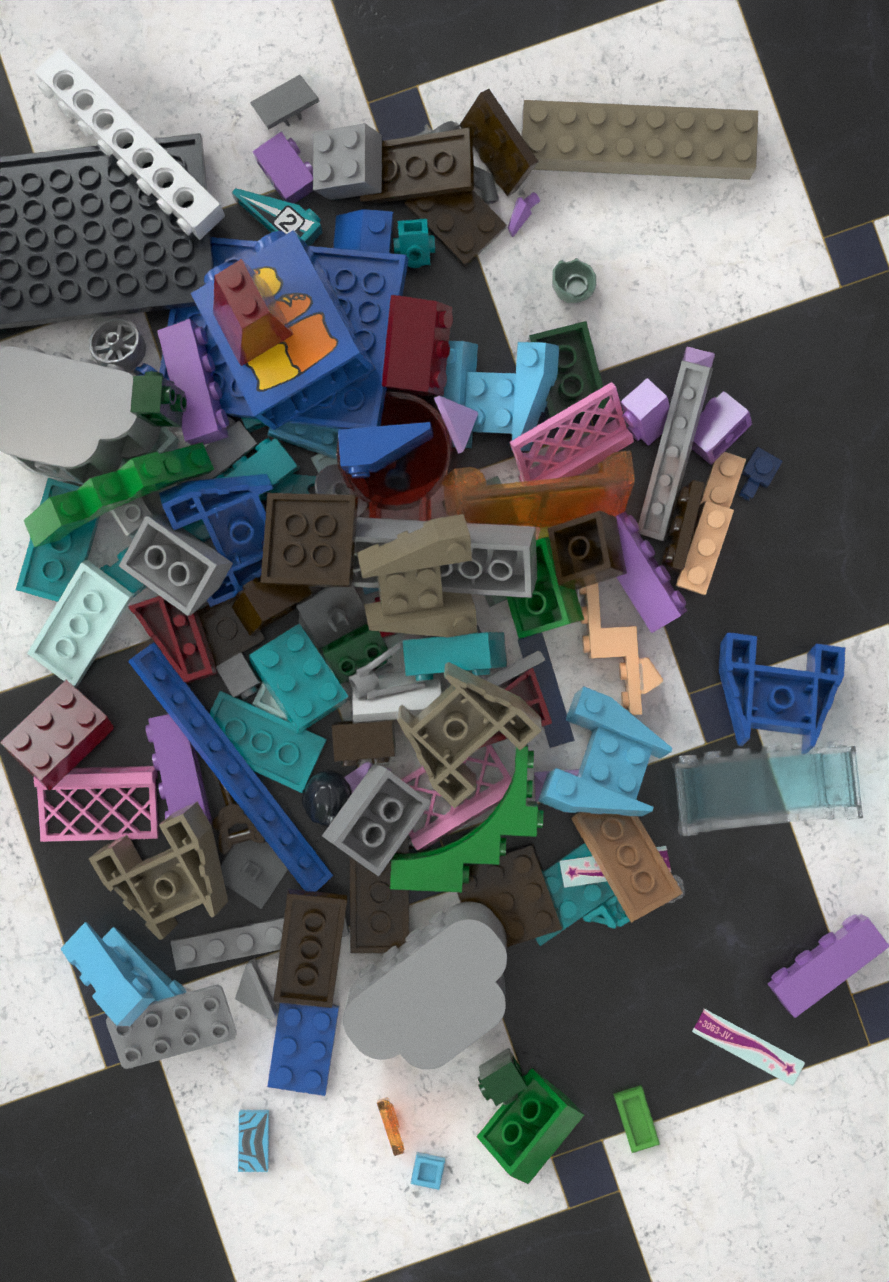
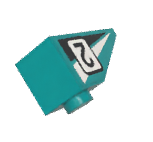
(280, 215)

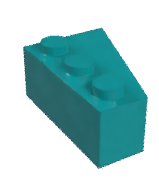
(468, 651)

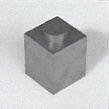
(239, 676)

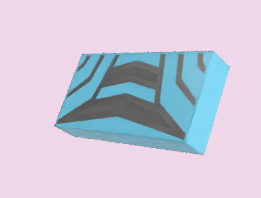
(253, 1141)

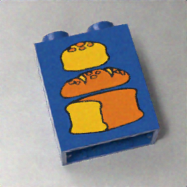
(312, 362)

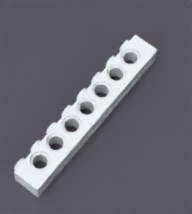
(60, 72)

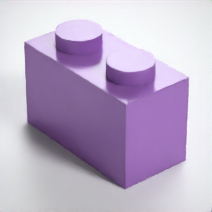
(284, 168)
(645, 412)
(720, 427)

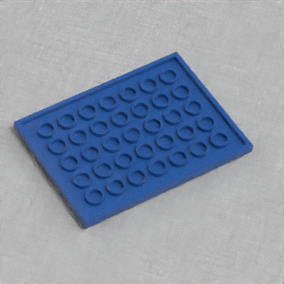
(364, 289)

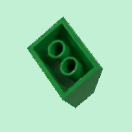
(550, 603)
(530, 1128)

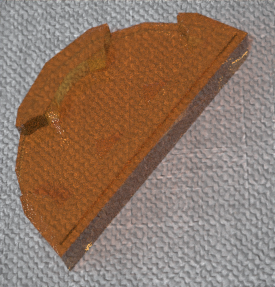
(391, 1125)

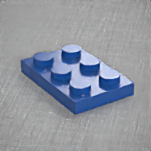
(303, 1048)

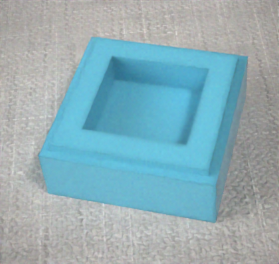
(428, 1170)

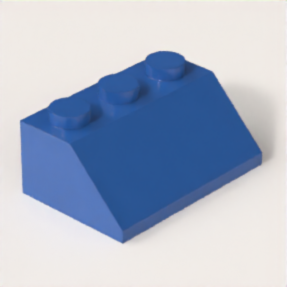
(364, 231)

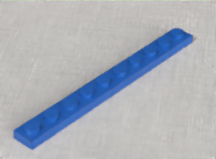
(230, 768)

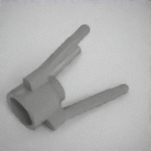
(366, 679)

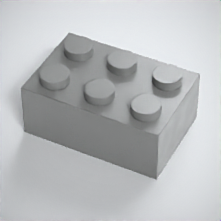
(376, 819)

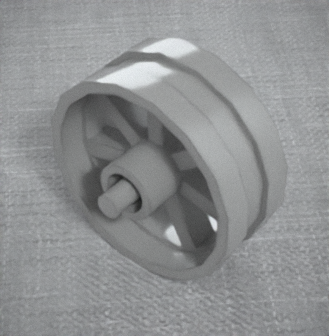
(112, 332)

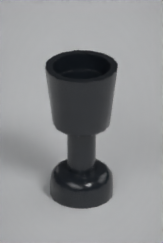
(398, 478)

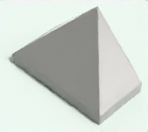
(255, 992)

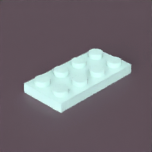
(80, 623)

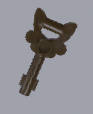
(229, 817)

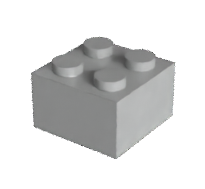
(347, 162)

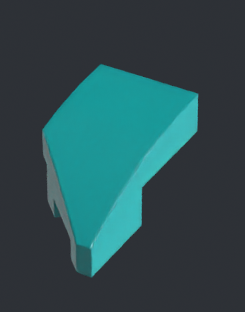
(608, 913)

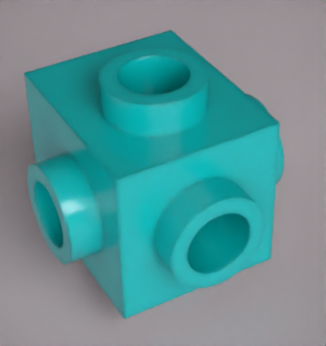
(414, 242)

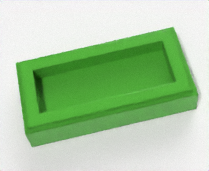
(636, 1119)

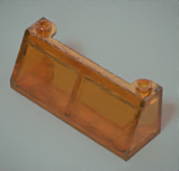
(540, 501)

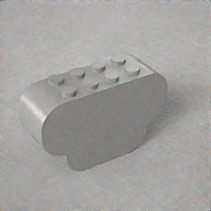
(68, 415)
(433, 990)

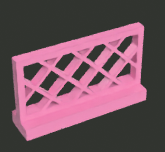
(578, 454)
(101, 778)
(463, 813)

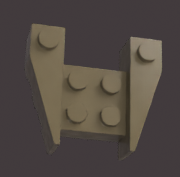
(412, 581)
(460, 724)
(171, 880)

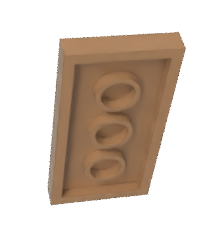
(628, 861)

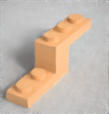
(711, 523)
(612, 643)

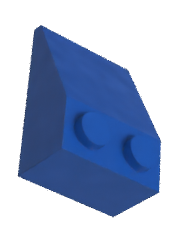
(376, 447)

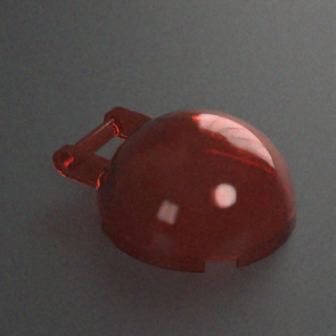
(426, 471)

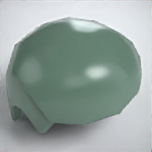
(573, 281)

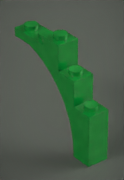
(103, 493)
(444, 867)

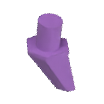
(522, 212)

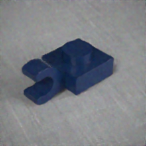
(760, 471)

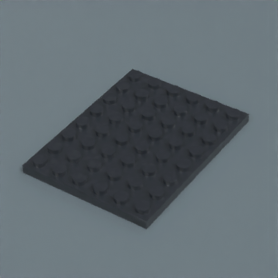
(89, 239)

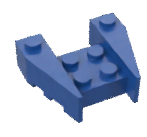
(232, 519)
(778, 696)

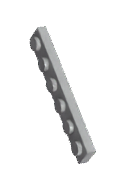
(674, 450)
(230, 943)

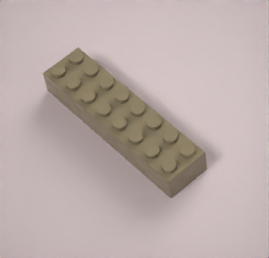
(641, 139)

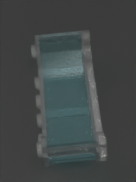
(767, 787)

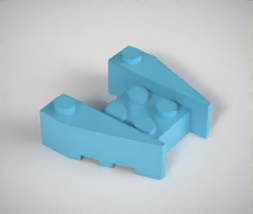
(503, 400)
(611, 763)
(119, 973)

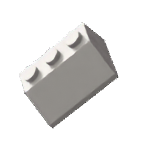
(174, 564)

